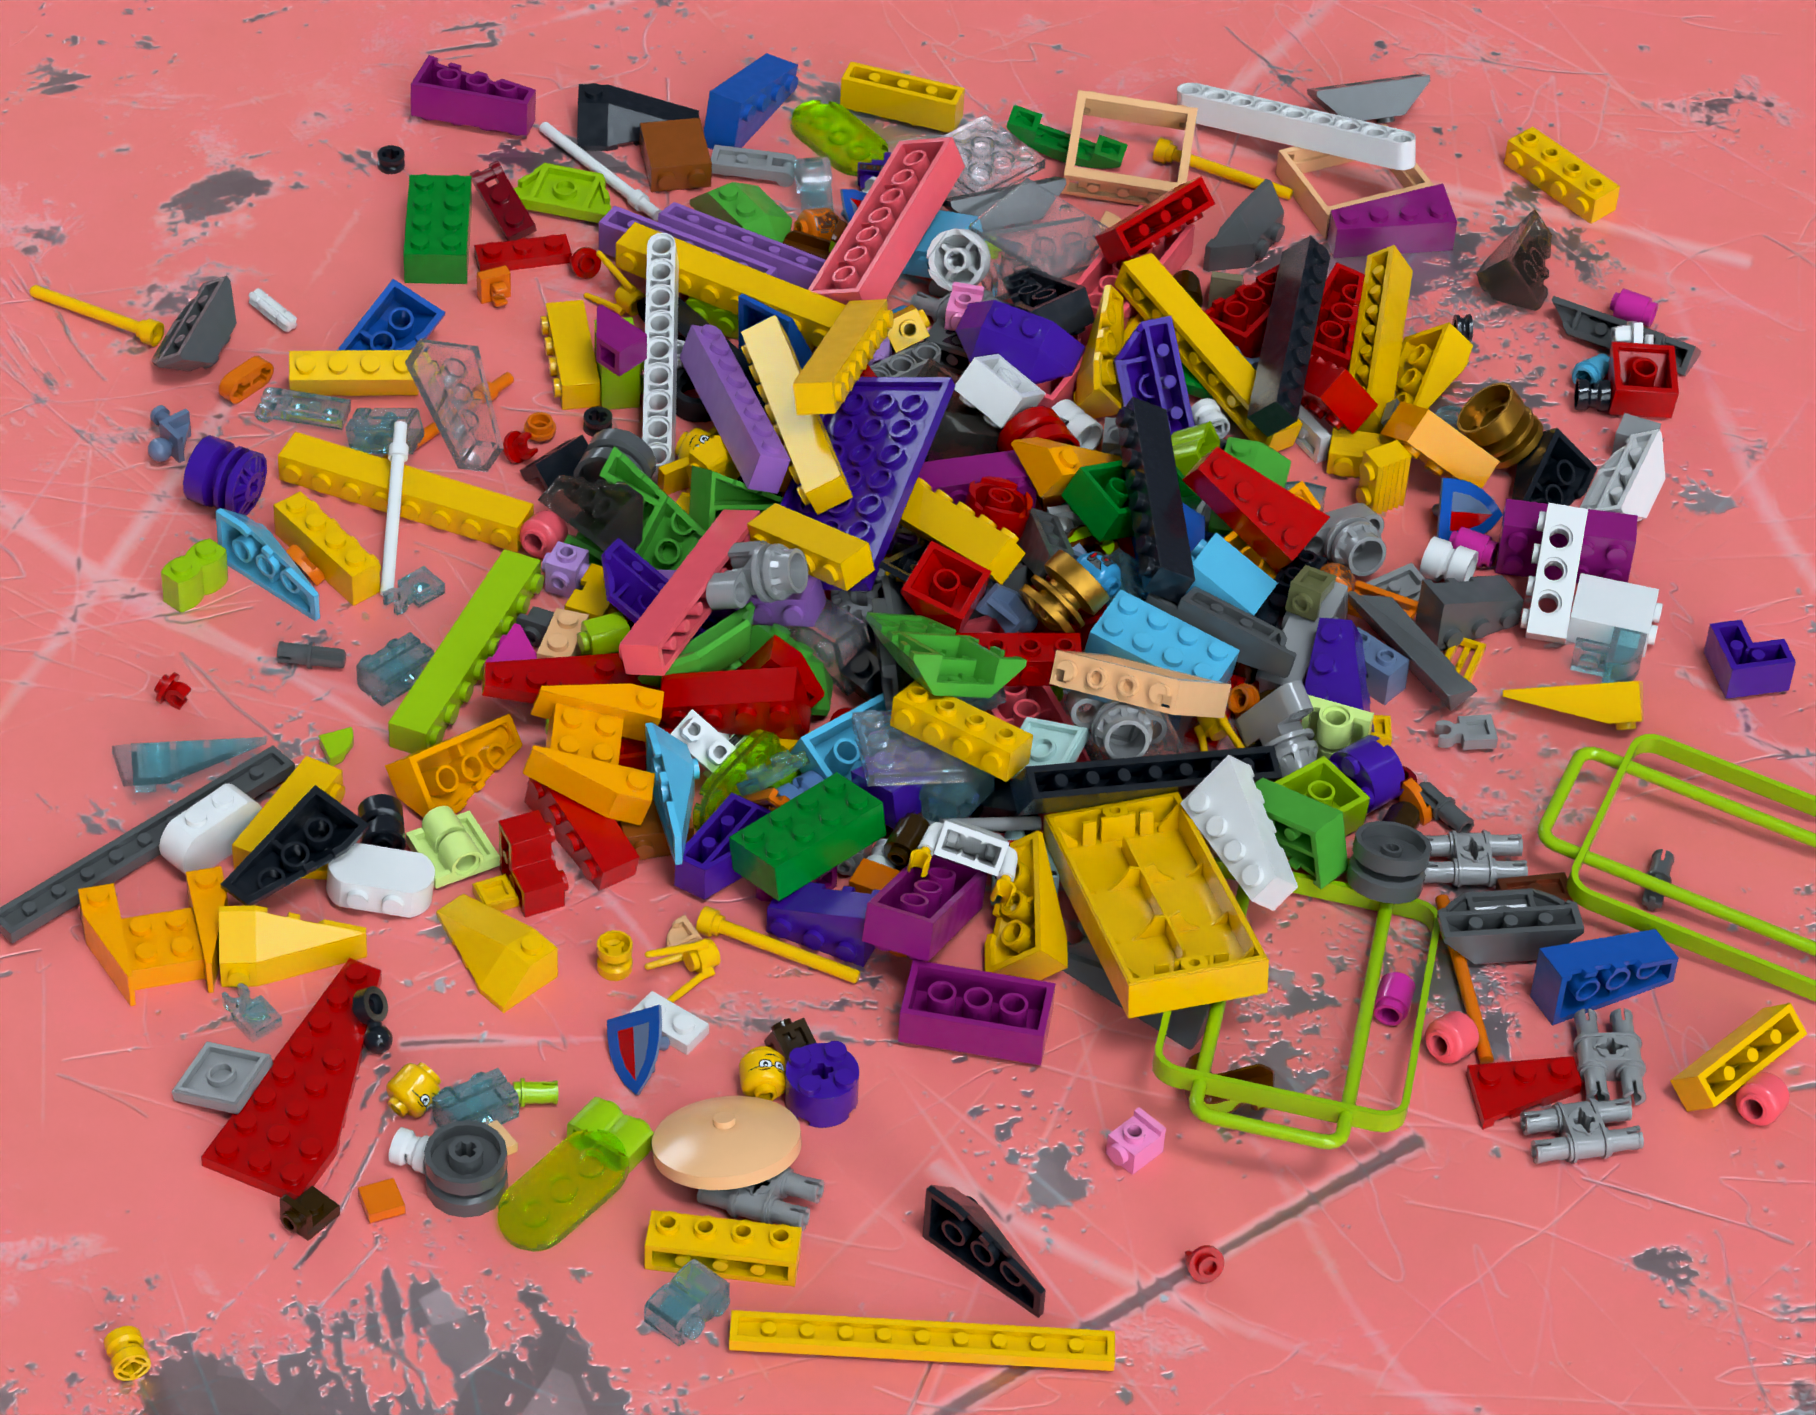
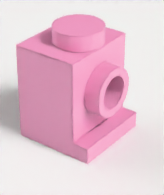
(960, 297)
(1136, 1141)

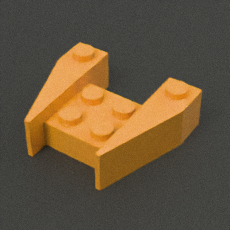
(586, 744)
(160, 945)

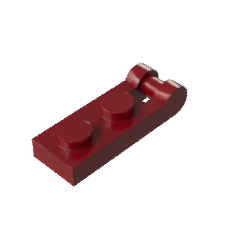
(503, 202)

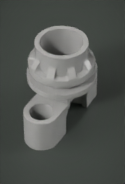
(1352, 539)
(760, 570)
(1277, 723)
(1117, 727)

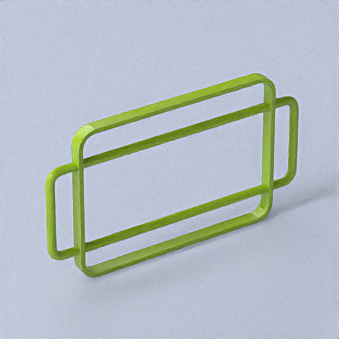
(1645, 921)
(1343, 1113)

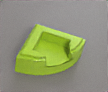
(336, 745)

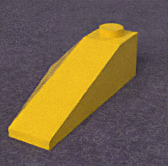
(1096, 380)
(1030, 931)

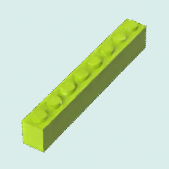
(461, 656)

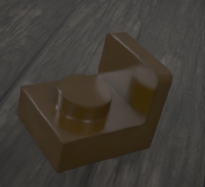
(789, 1035)
(308, 1212)

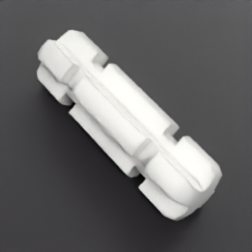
(272, 310)

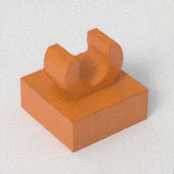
(494, 286)

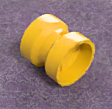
(614, 955)
(127, 1353)

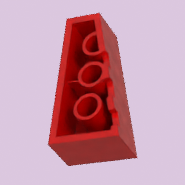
(1338, 315)
(740, 700)

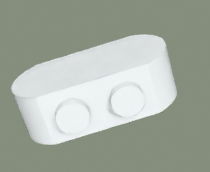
(208, 829)
(381, 880)

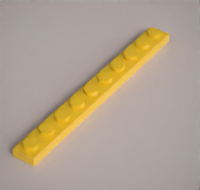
(922, 1340)

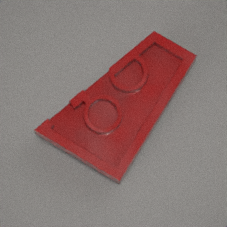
(1513, 1086)

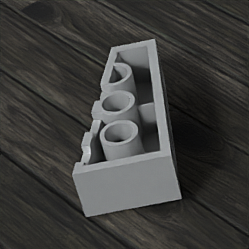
(1301, 637)

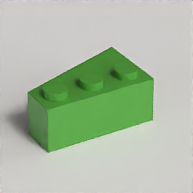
(715, 492)
(1307, 831)

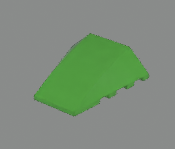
(667, 528)
(940, 659)

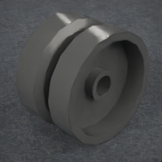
(601, 446)
(1388, 862)
(466, 1168)

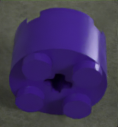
(1372, 769)
(821, 1083)

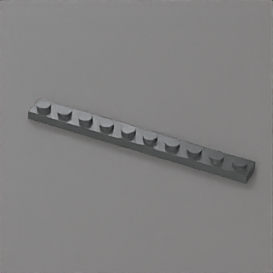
(130, 849)

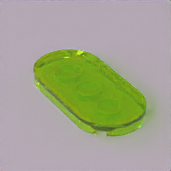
(837, 135)
(751, 752)
(562, 1190)

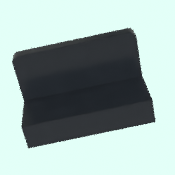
(556, 462)

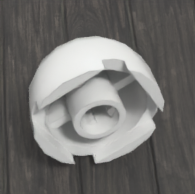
(958, 257)

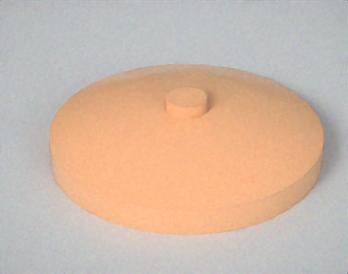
(726, 1142)

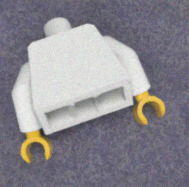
(972, 848)

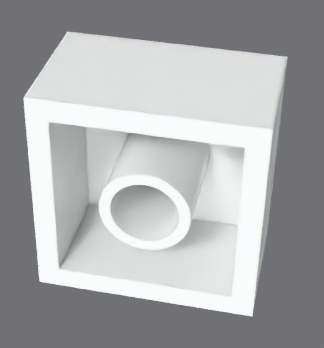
(997, 389)

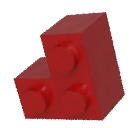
(531, 863)

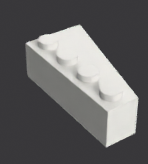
(1237, 827)

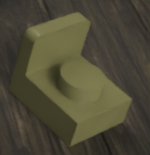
(1308, 592)

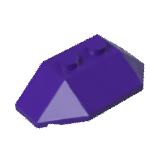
(1023, 339)
(1153, 371)
(634, 583)

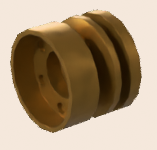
(1500, 424)
(1064, 594)

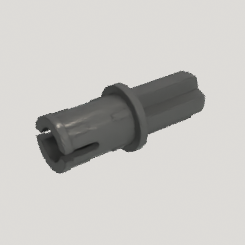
(310, 655)
(1445, 809)
(1661, 870)

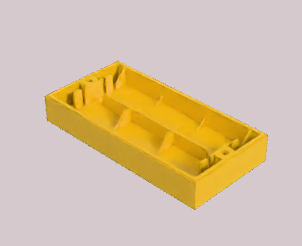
(1155, 905)

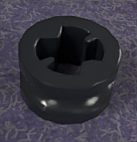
(391, 159)
(1464, 325)
(597, 419)

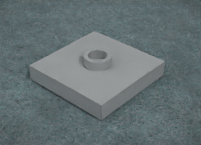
(222, 1077)

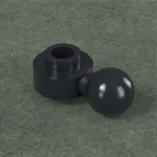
(371, 1008)

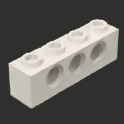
(1554, 625)

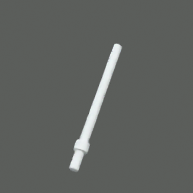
(635, 198)
(397, 455)

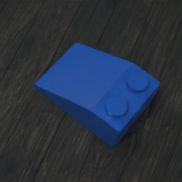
(753, 312)

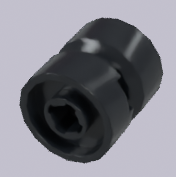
(386, 821)

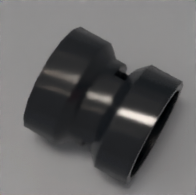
(1592, 395)

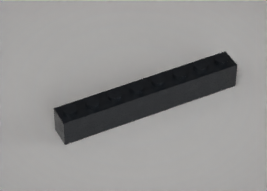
(1289, 336)
(1155, 500)
(1109, 781)

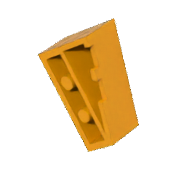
(1439, 445)

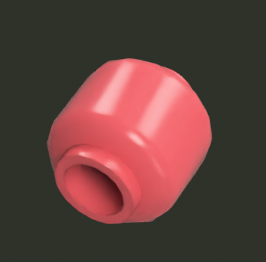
(542, 533)
(1452, 1037)
(1762, 1099)

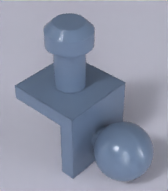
(173, 434)
(1007, 608)

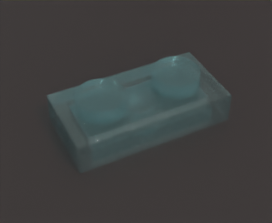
(764, 776)

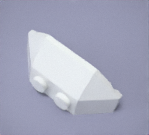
(1630, 477)

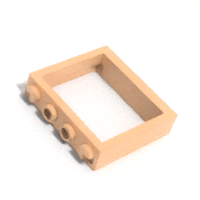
(1295, 161)
(1118, 186)
(1140, 684)

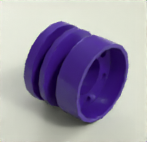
(225, 475)

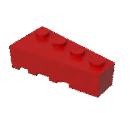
(1246, 313)
(1336, 395)
(1255, 507)
(587, 836)

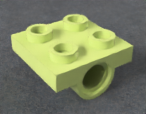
(1336, 725)
(453, 845)

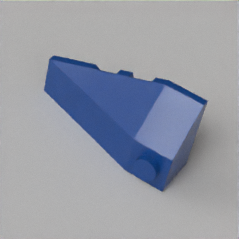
(394, 321)

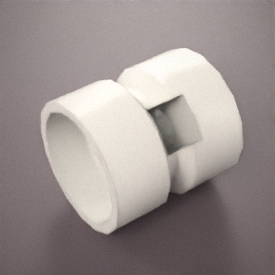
(1082, 425)
(1444, 562)

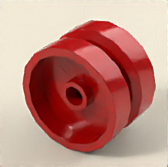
(1032, 423)

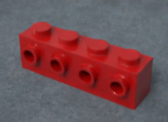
(1154, 221)
(1036, 648)

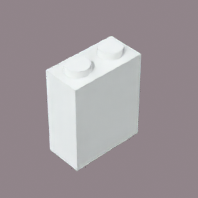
(1611, 603)

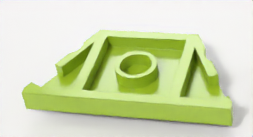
(565, 192)

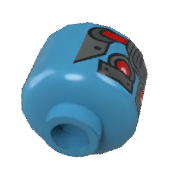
(1103, 570)

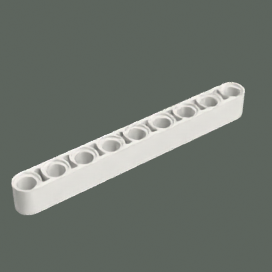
(1300, 126)
(662, 338)

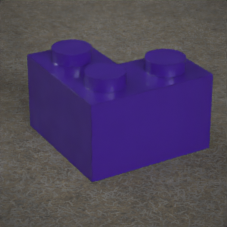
(1746, 666)

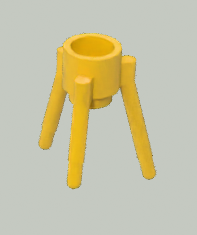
(625, 295)
(1215, 729)
(697, 956)

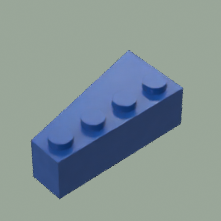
(748, 100)
(1600, 972)

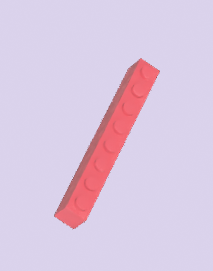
(682, 602)

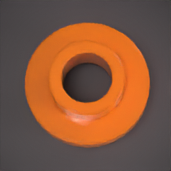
(540, 426)
(1242, 698)

